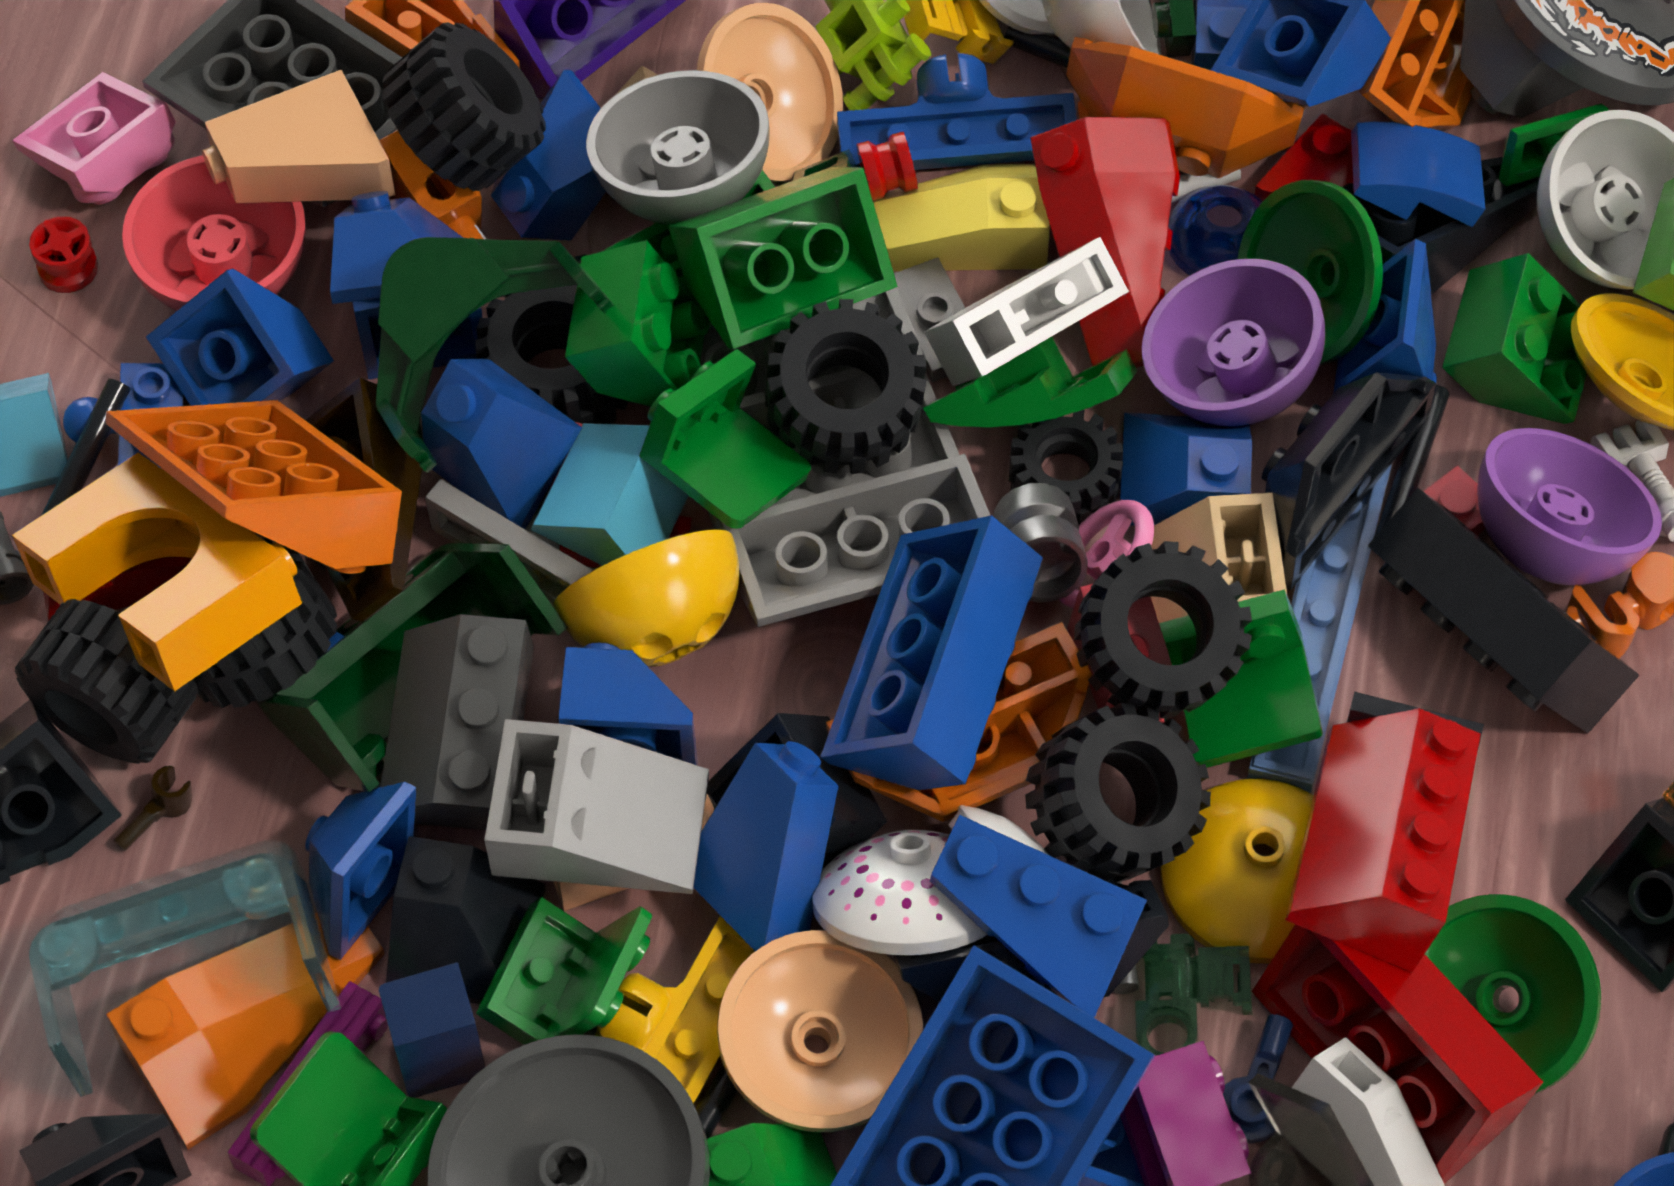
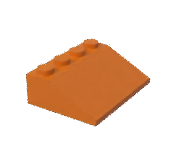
(272, 477)

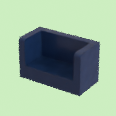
(432, 1030)

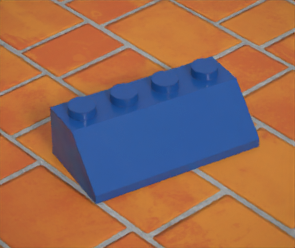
(934, 655)

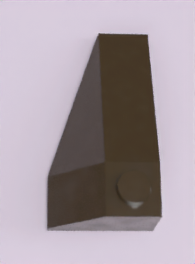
(359, 428)

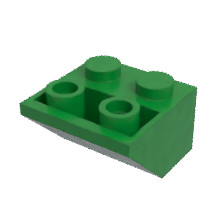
(648, 335)
(1516, 341)

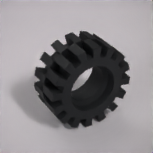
(1073, 437)

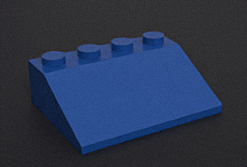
(998, 1090)

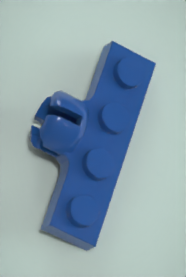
(958, 119)

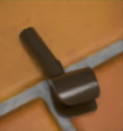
(162, 804)

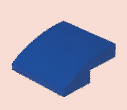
(1416, 164)

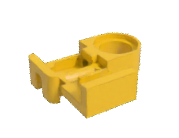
(959, 20)

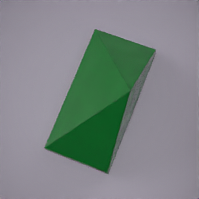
(1530, 144)

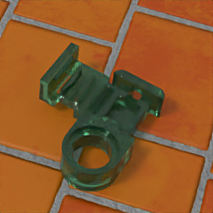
(1189, 982)

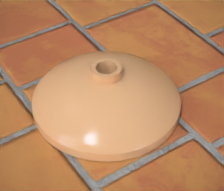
(791, 73)
(824, 989)

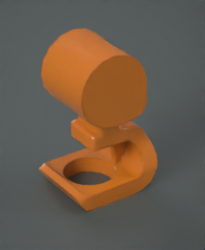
(1642, 604)

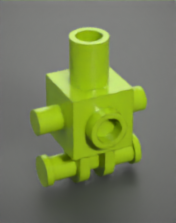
(872, 46)

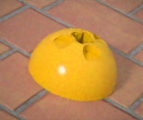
(656, 598)

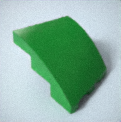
(1032, 390)

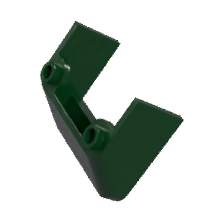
(346, 700)

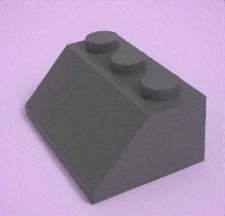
(450, 713)

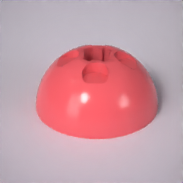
(191, 231)

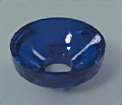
(1196, 239)

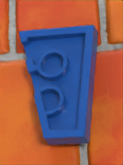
(1043, 910)

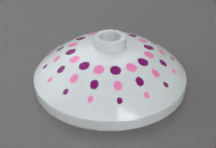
(883, 899)

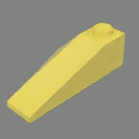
(968, 220)

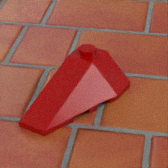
(1118, 185)

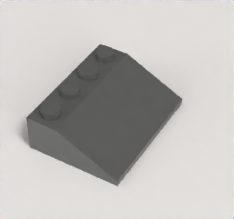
(265, 49)

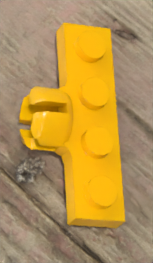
(681, 1021)

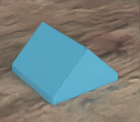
(29, 435)
(609, 496)

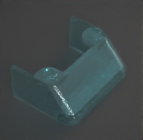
(163, 911)

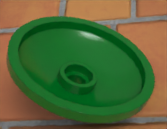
(1332, 245)
(1526, 946)

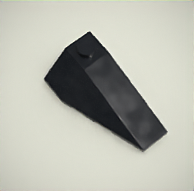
(1447, 240)
(46, 795)

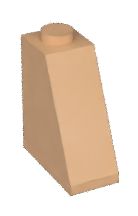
(299, 147)

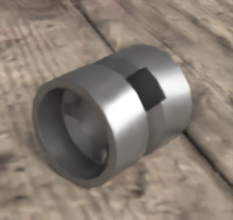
(1048, 524)

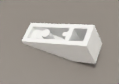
(1026, 312)

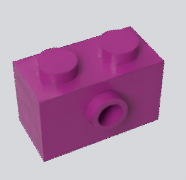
(1183, 1123)

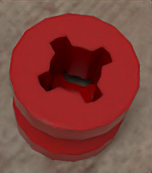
(887, 165)
(68, 239)

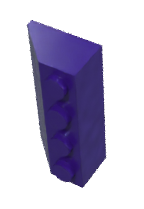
(572, 33)

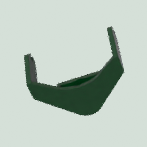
(431, 290)

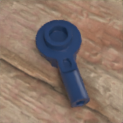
(1238, 1094)

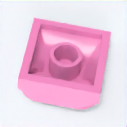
(101, 138)

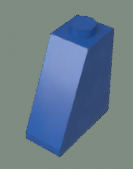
(768, 843)

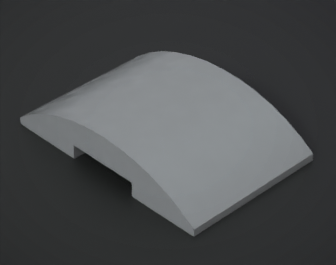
(840, 530)

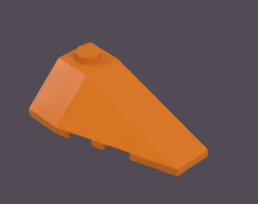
(228, 1025)

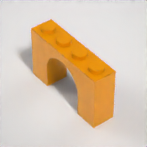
(144, 514)

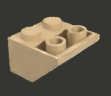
(1236, 531)

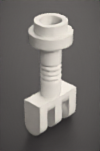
(1641, 460)

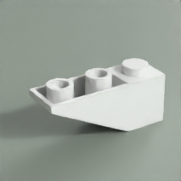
(1371, 1115)

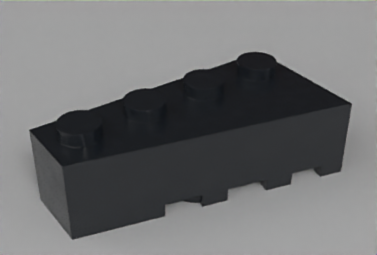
(1501, 613)

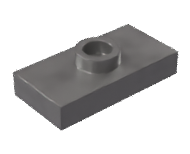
(928, 301)

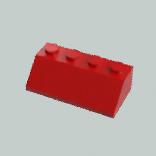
(1385, 834)
(1414, 1026)

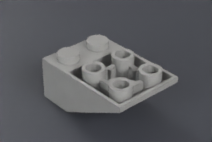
(593, 810)

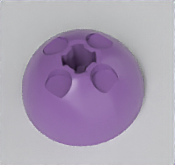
(1235, 342)
(1564, 507)

